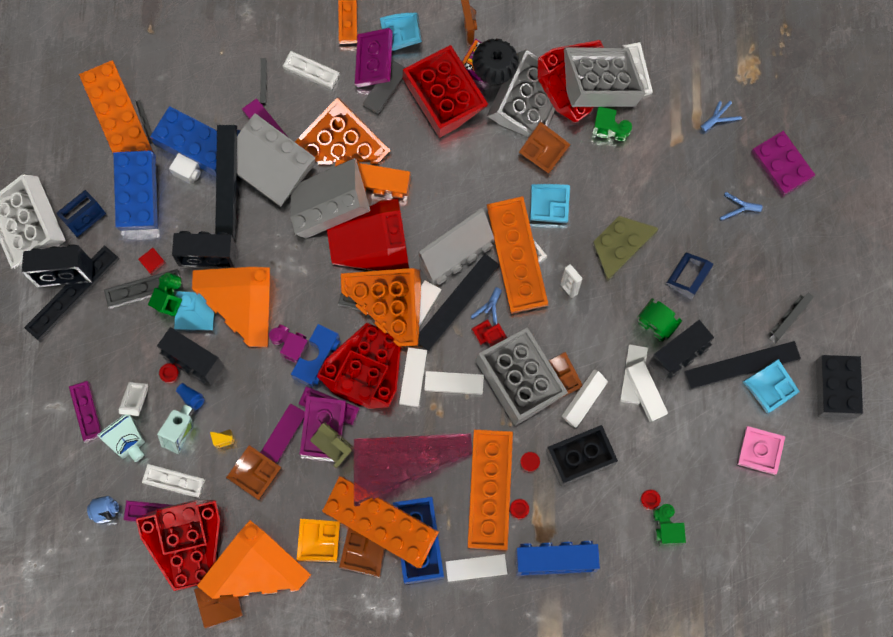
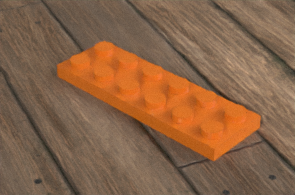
(114, 109)
(517, 255)
(490, 490)
(381, 523)

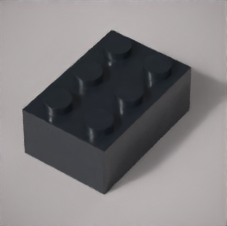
(204, 249)
(57, 266)
(682, 350)
(190, 356)
(839, 386)
(581, 455)

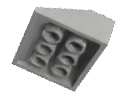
(602, 77)
(522, 100)
(271, 160)
(328, 199)
(456, 248)
(520, 376)

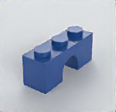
(325, 341)

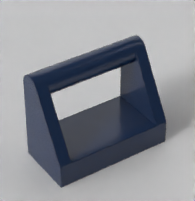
(84, 217)
(684, 290)

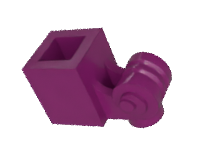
(294, 344)

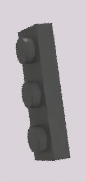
(790, 316)

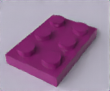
(373, 57)
(783, 163)
(316, 413)

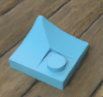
(404, 27)
(549, 202)
(193, 313)
(771, 386)

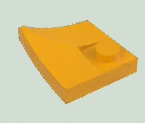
(318, 540)

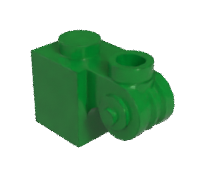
(606, 126)
(163, 296)
(668, 532)

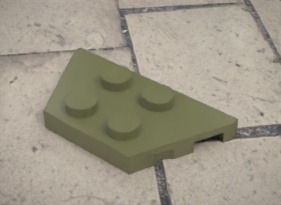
(620, 243)

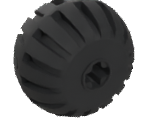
(497, 70)

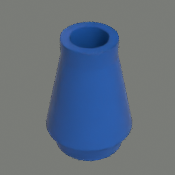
(190, 396)

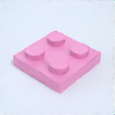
(761, 450)

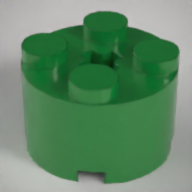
(658, 319)

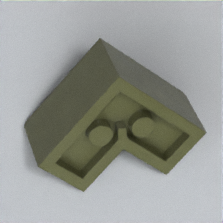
(332, 444)

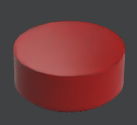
(169, 373)
(530, 462)
(650, 499)
(519, 509)

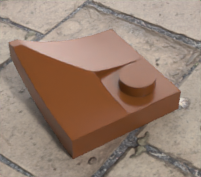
(469, 21)
(544, 148)
(566, 372)
(253, 472)
(362, 555)
(217, 610)

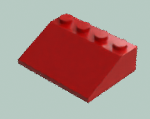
(444, 90)

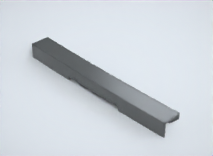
(263, 92)
(144, 119)

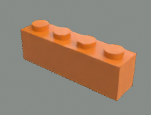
(383, 179)

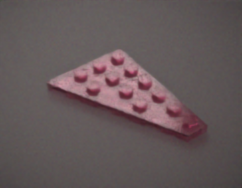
(390, 461)

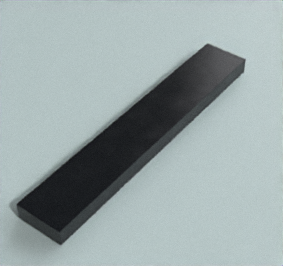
(226, 179)
(69, 296)
(457, 302)
(741, 365)

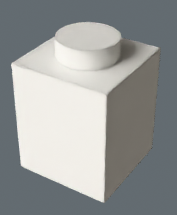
(185, 169)

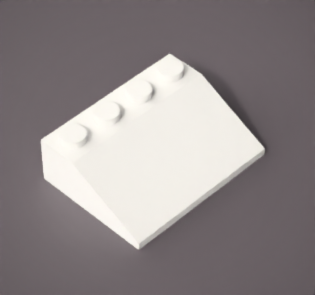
(26, 219)

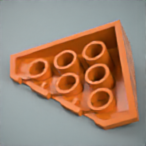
(341, 136)
(240, 298)
(390, 299)
(253, 565)

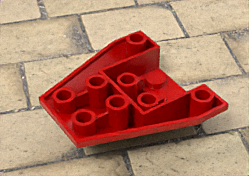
(553, 80)
(371, 240)
(364, 368)
(182, 540)

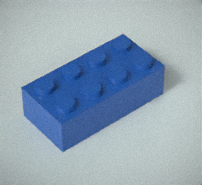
(187, 136)
(135, 190)
(557, 559)
(432, 567)

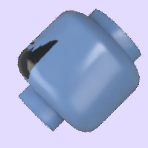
(102, 509)

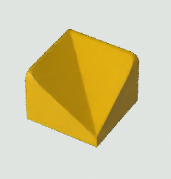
(222, 439)

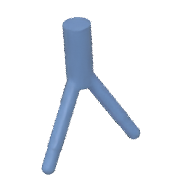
(715, 118)
(745, 206)
(492, 303)

